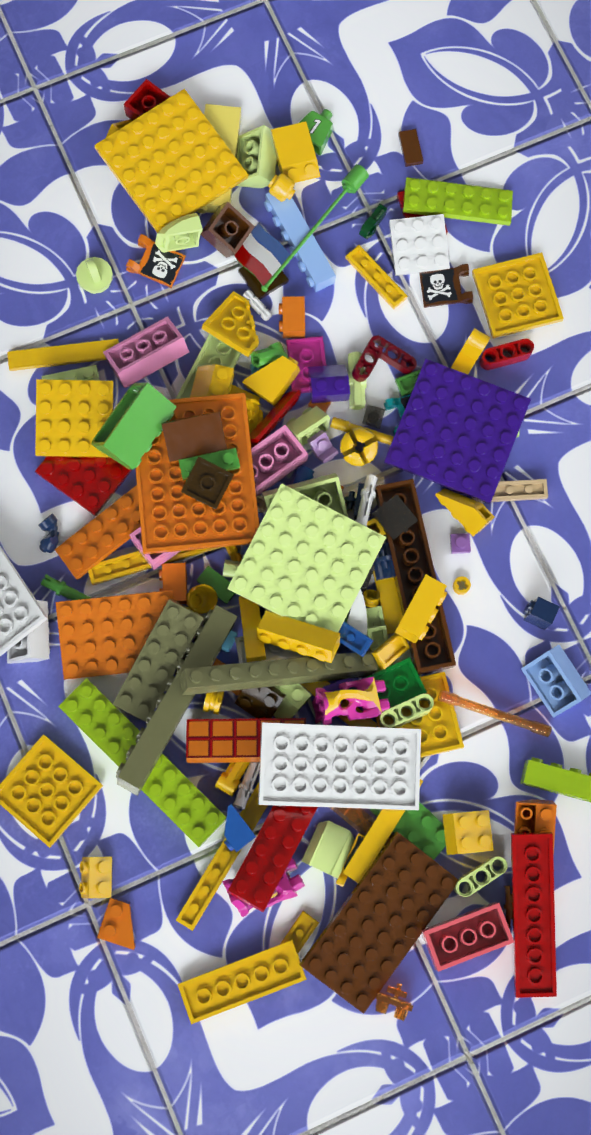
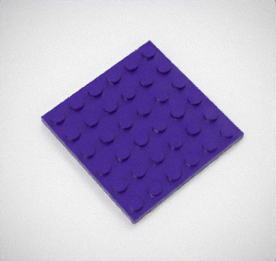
(457, 431)

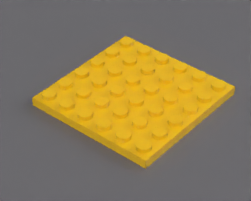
(171, 161)

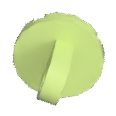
(94, 275)

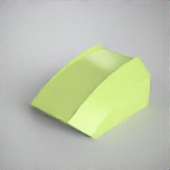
(180, 234)
(329, 848)

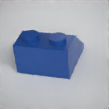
(236, 830)

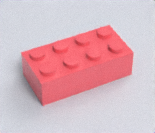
(467, 936)

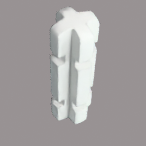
(257, 305)

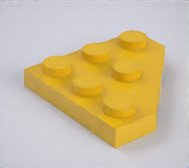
(234, 324)

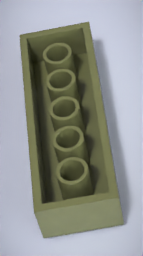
(158, 659)

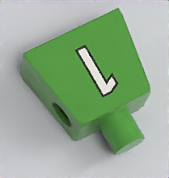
(319, 128)

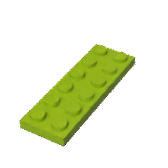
(458, 201)

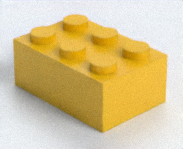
(422, 609)

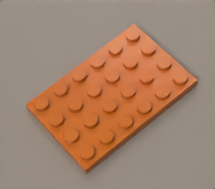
(106, 632)

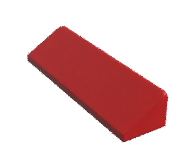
(274, 417)

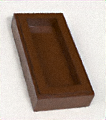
(410, 147)

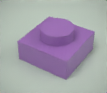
(460, 543)

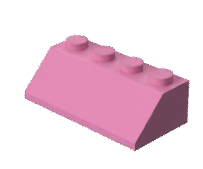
(146, 352)

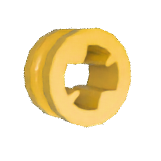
(456, 587)
(371, 598)

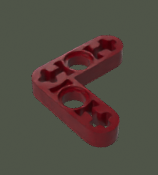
(376, 353)

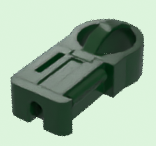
(369, 227)

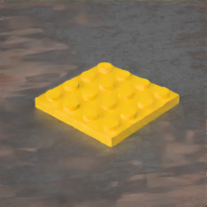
(517, 295)
(71, 416)
(440, 726)
(47, 790)

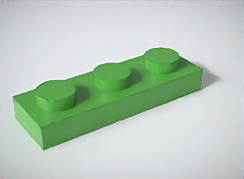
(225, 459)

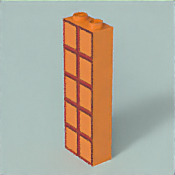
(227, 739)

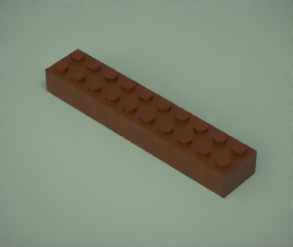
(411, 563)

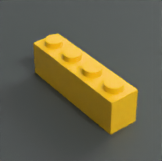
(298, 636)

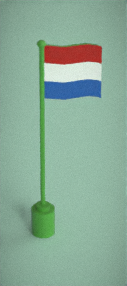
(267, 256)

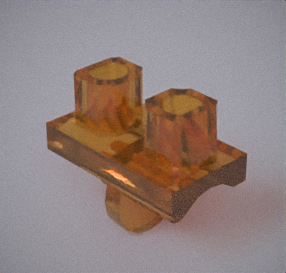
(402, 1006)

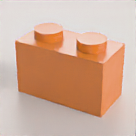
(293, 317)
(175, 578)

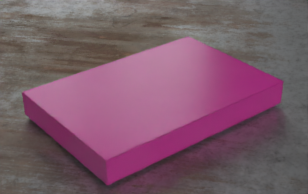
(308, 353)

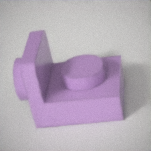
(322, 447)

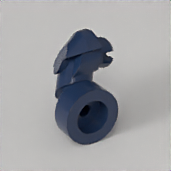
(51, 541)

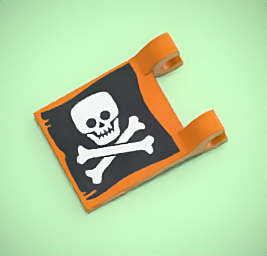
(156, 264)

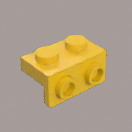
(96, 877)

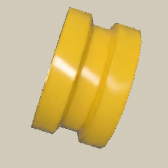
(213, 702)

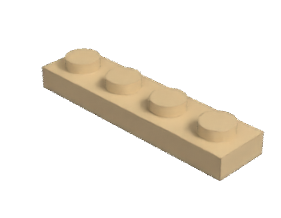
(520, 490)

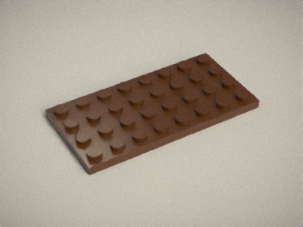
(379, 922)

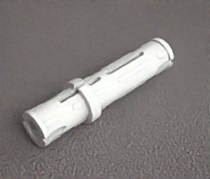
(367, 495)
(246, 786)

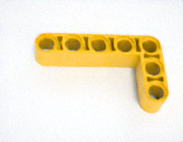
(470, 351)

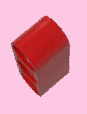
(512, 348)

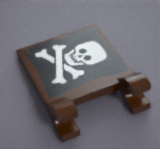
(444, 287)

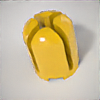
(348, 444)

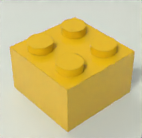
(467, 832)

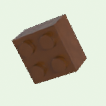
(227, 230)

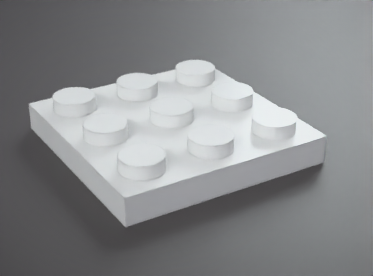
(419, 244)

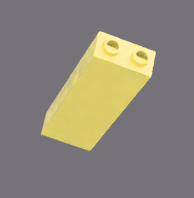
(227, 123)

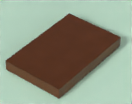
(194, 436)

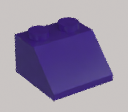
(329, 383)

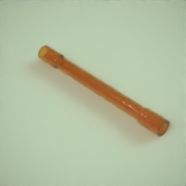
(456, 700)

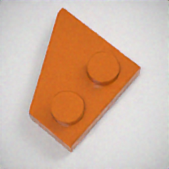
(117, 924)

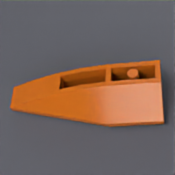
(535, 817)

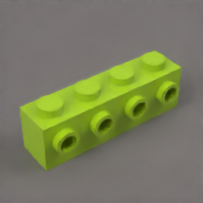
(557, 780)

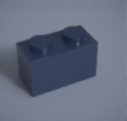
(540, 612)

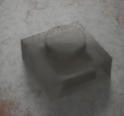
(373, 416)

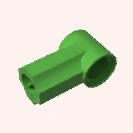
(266, 356)

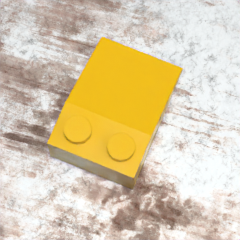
(295, 152)

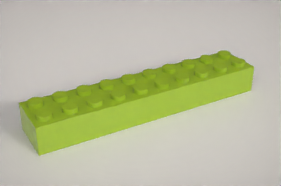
(165, 784)

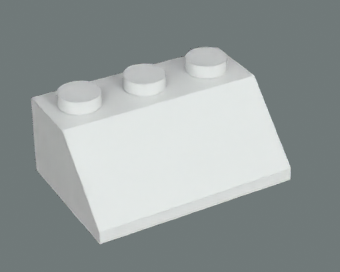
(33, 646)

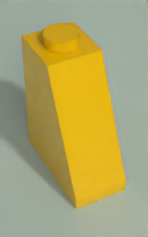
(273, 380)

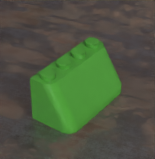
(134, 424)

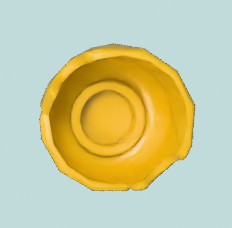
(202, 598)

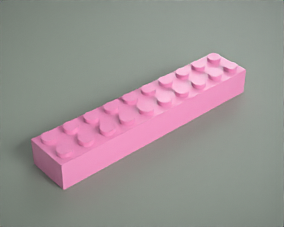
(271, 460)

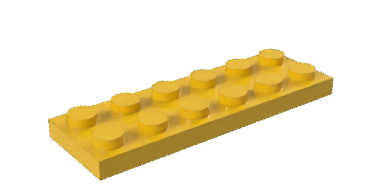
(241, 981)

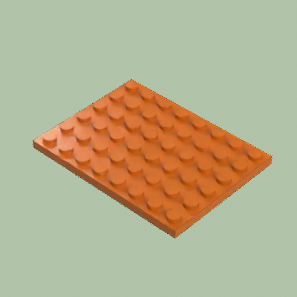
(181, 523)

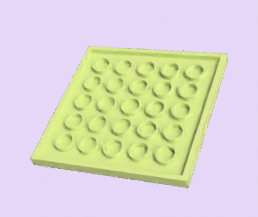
(306, 561)

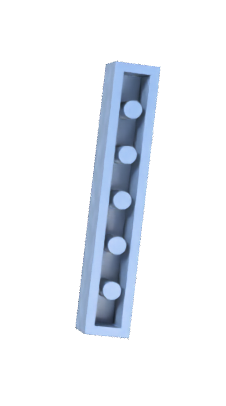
(294, 229)

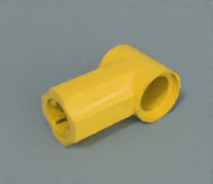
(230, 779)

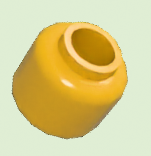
(282, 187)

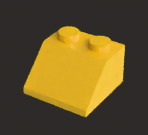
(212, 381)

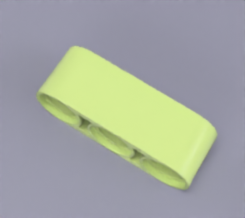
(412, 705)
(490, 875)

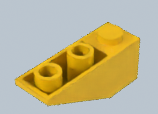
(468, 512)

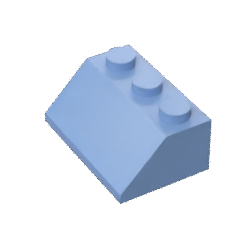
(556, 681)

